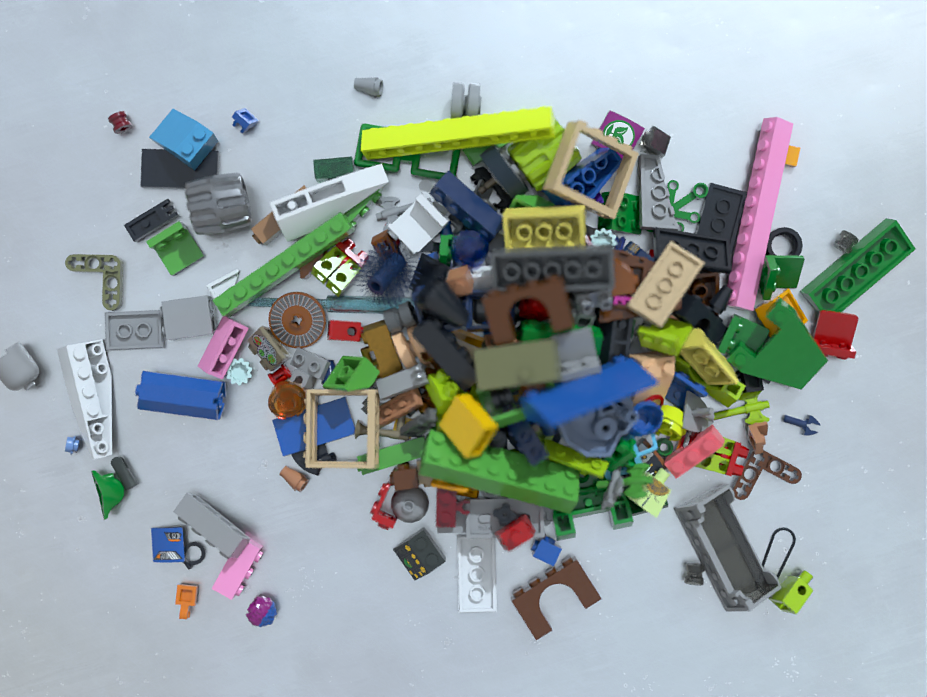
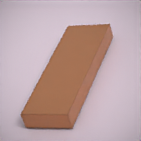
(399, 407)

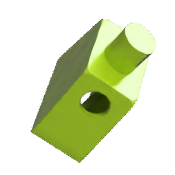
(793, 593)

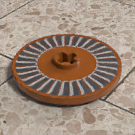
(304, 307)

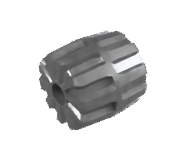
(218, 203)

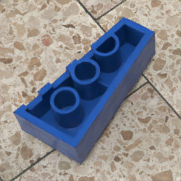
(589, 175)

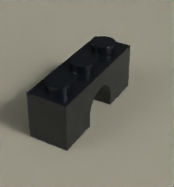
(701, 316)

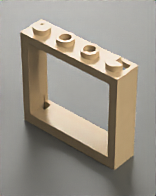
(562, 159)
(310, 435)

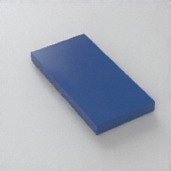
(333, 423)

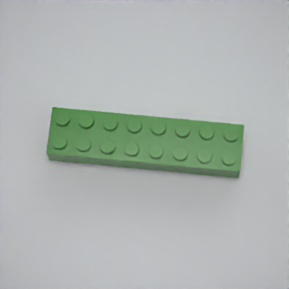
(501, 473)

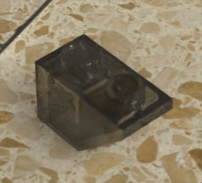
(654, 142)

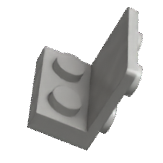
(577, 354)

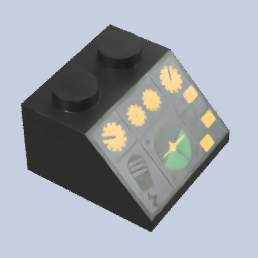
(420, 554)

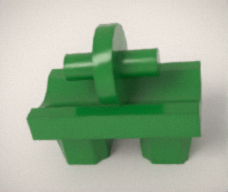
(622, 455)

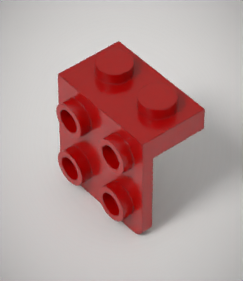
(835, 333)
(383, 518)

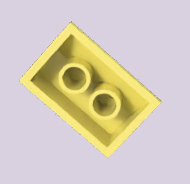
(707, 360)

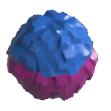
(261, 611)

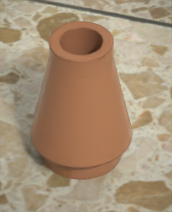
(294, 478)

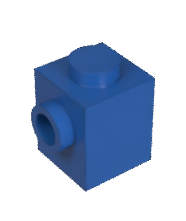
(546, 550)

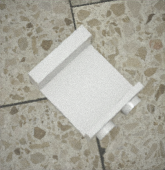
(417, 225)

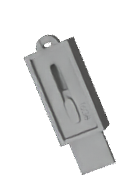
(483, 524)

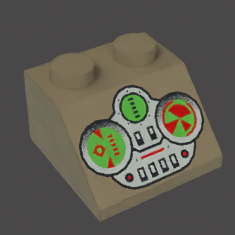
(268, 349)

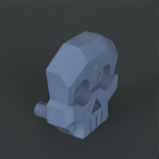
(586, 431)

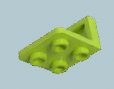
(666, 339)

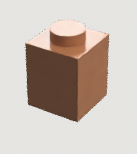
(461, 280)

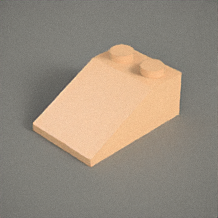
(661, 367)

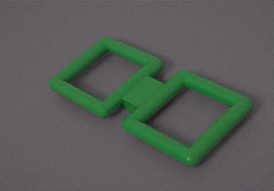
(410, 159)

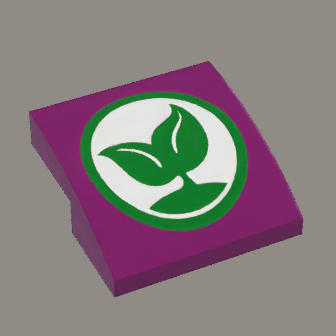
(621, 128)

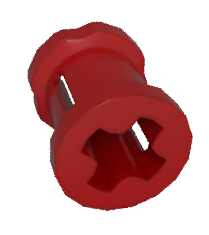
(283, 370)

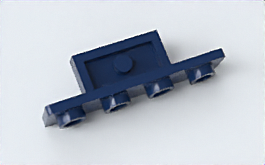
(528, 441)

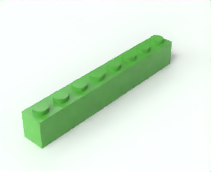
(284, 265)

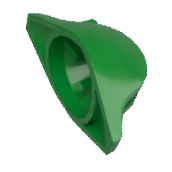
(109, 491)

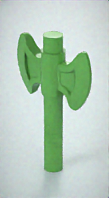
(635, 482)

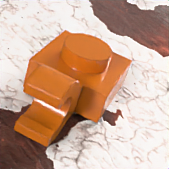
(186, 597)

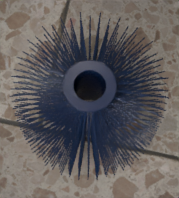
(386, 273)

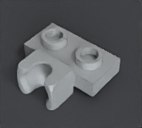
(308, 368)

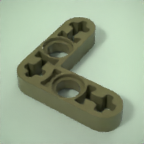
(108, 273)

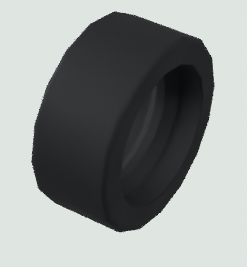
(795, 237)

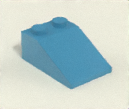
(184, 138)

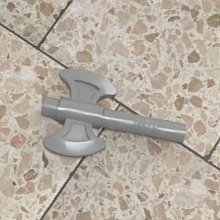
(391, 212)
(613, 490)

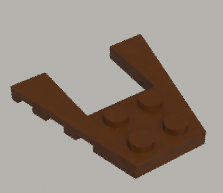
(620, 311)

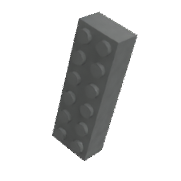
(580, 265)

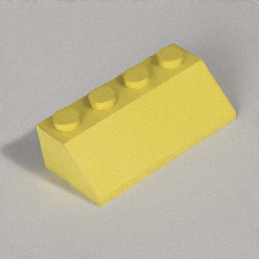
(544, 226)

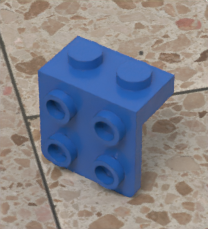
(678, 387)

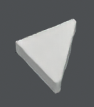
(222, 284)

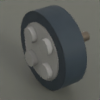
(503, 172)

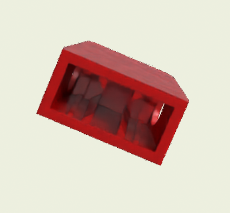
(338, 331)
(515, 533)

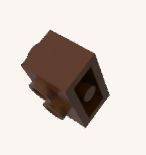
(404, 476)

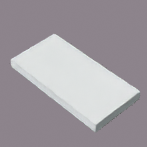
(476, 575)

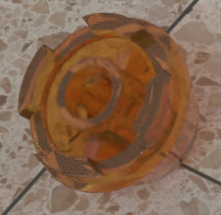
(286, 400)

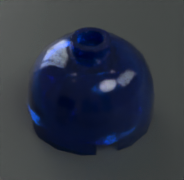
(469, 249)

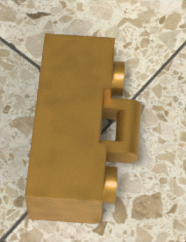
(381, 343)

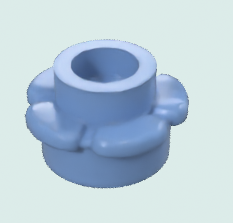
(71, 445)

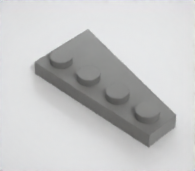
(653, 196)

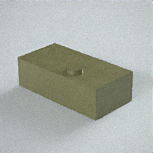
(517, 365)

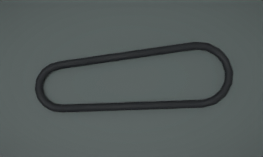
(789, 552)

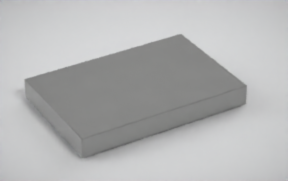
(134, 330)

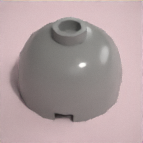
(410, 504)

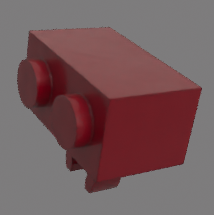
(447, 506)

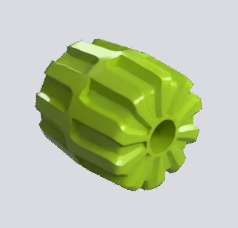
(536, 157)

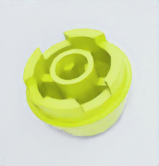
(671, 423)

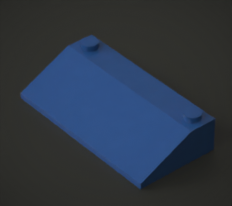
(582, 395)

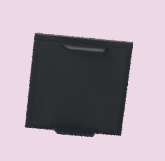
(430, 268)

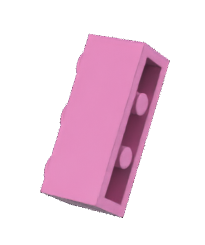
(223, 347)
(237, 569)

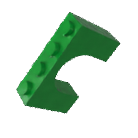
(538, 331)

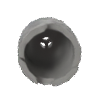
(18, 368)

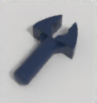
(802, 423)

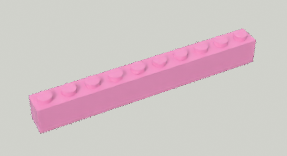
(758, 212)

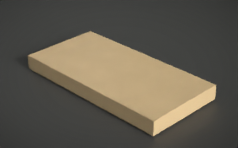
(665, 284)

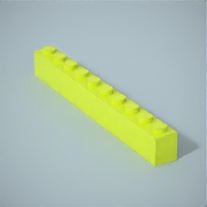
(459, 133)

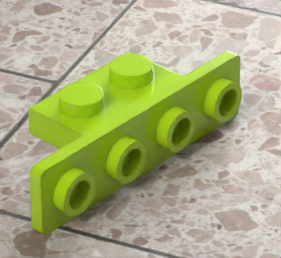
(575, 459)

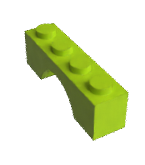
(725, 394)

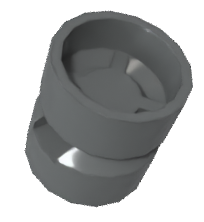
(398, 318)

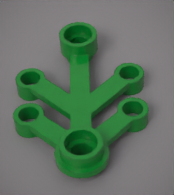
(685, 200)

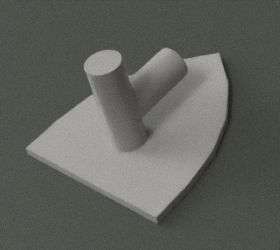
(696, 414)

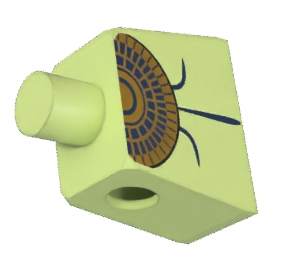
(657, 493)

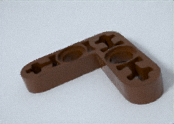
(764, 464)

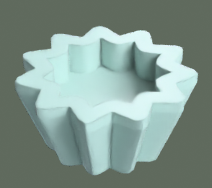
(603, 237)
(239, 371)

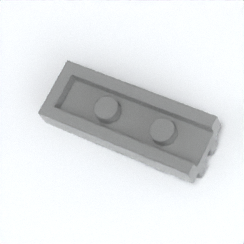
(402, 382)

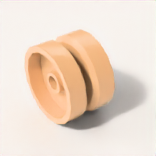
(408, 349)

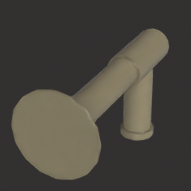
(393, 434)

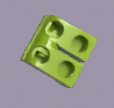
(442, 390)

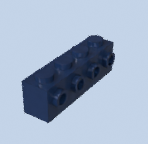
(467, 206)

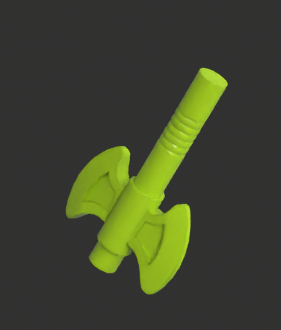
(752, 407)

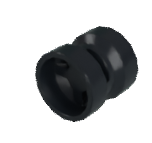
(501, 397)

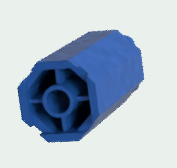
(181, 395)

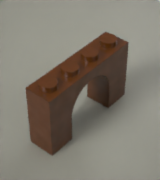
(550, 292)
(568, 574)

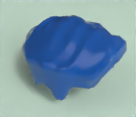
(649, 418)

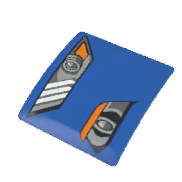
(167, 545)

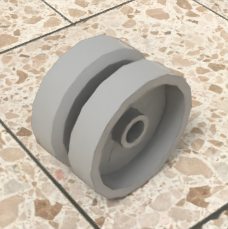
(465, 104)

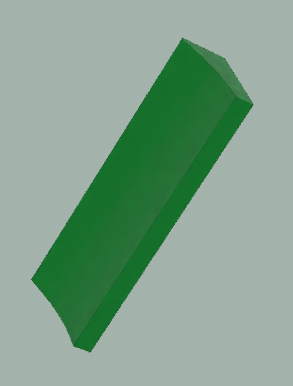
(861, 269)

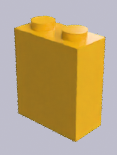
(468, 425)

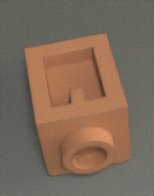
(756, 436)

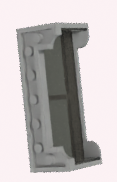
(726, 550)

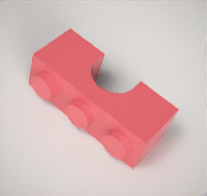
(700, 448)

